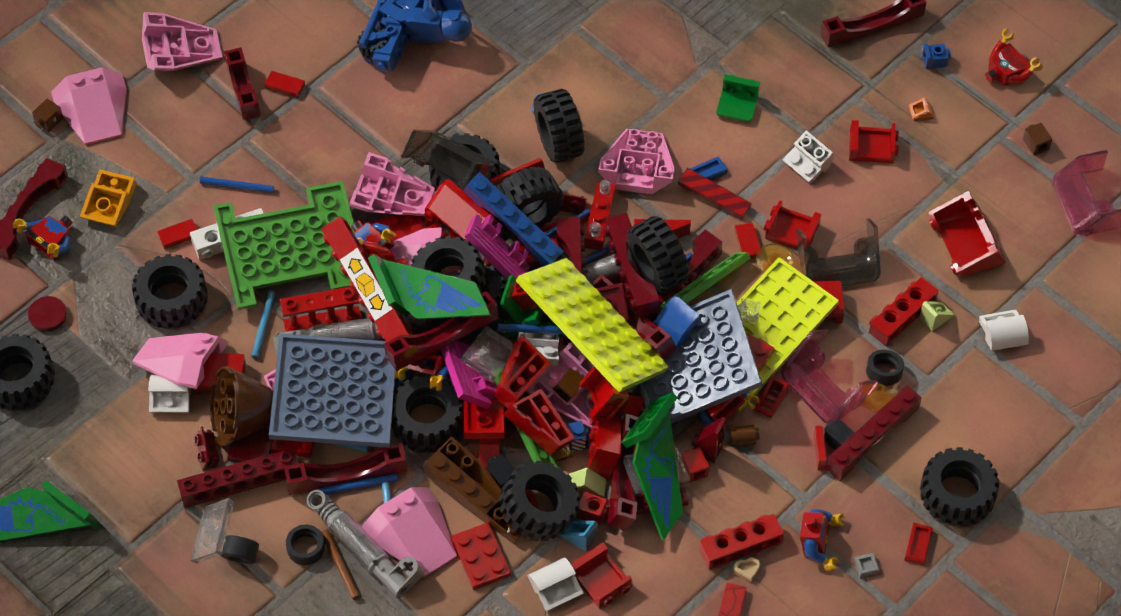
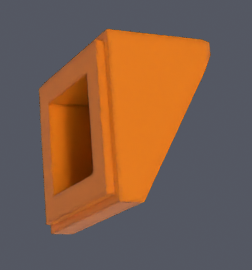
(921, 109)

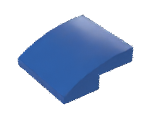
(677, 320)

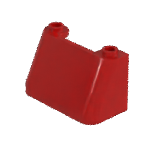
(966, 236)

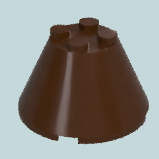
(238, 406)

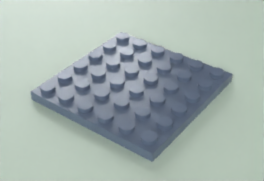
(710, 364)
(332, 391)

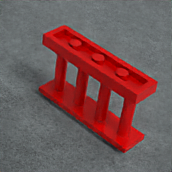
(320, 301)

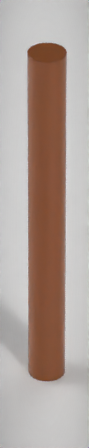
(340, 564)

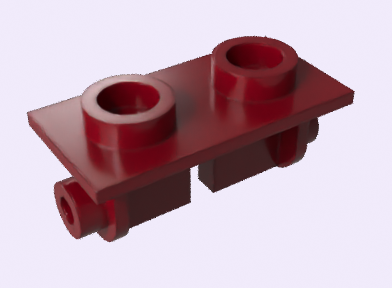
(573, 204)
(204, 441)

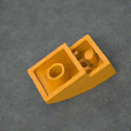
(108, 198)

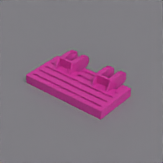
(495, 249)
(467, 382)

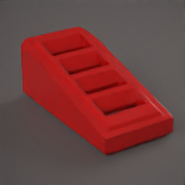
(774, 381)

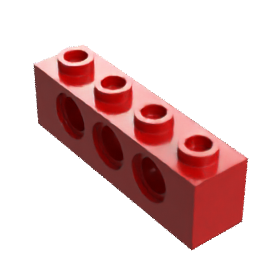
(887, 332)
(735, 549)

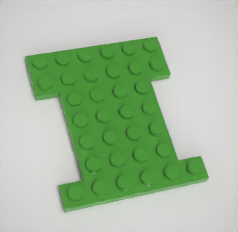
(282, 243)

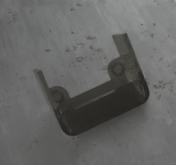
(446, 155)
(850, 269)

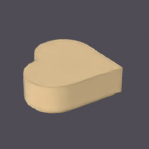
(747, 569)

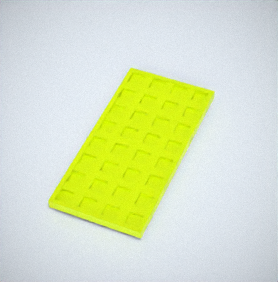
(787, 313)
(592, 324)

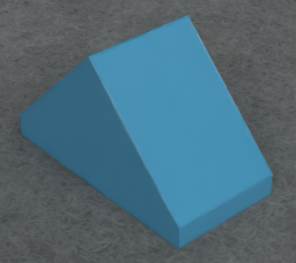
(581, 533)

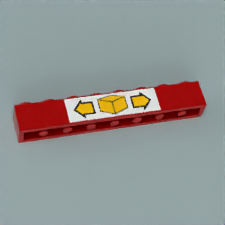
(363, 279)

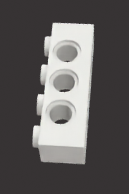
(203, 238)

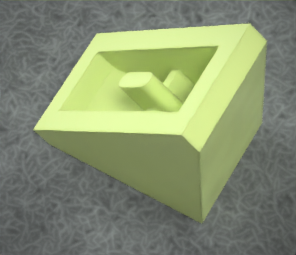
(934, 314)
(589, 482)

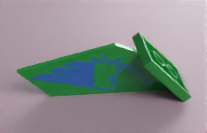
(427, 292)
(656, 462)
(41, 512)

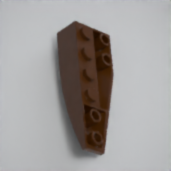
(469, 484)

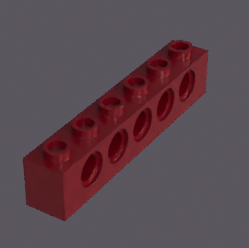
(235, 478)

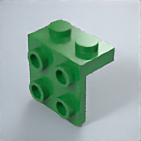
(738, 98)
(521, 317)

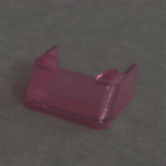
(1077, 201)
(816, 387)

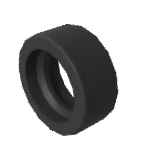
(888, 357)
(308, 558)

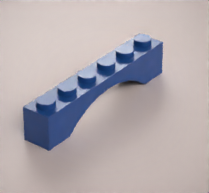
(495, 202)

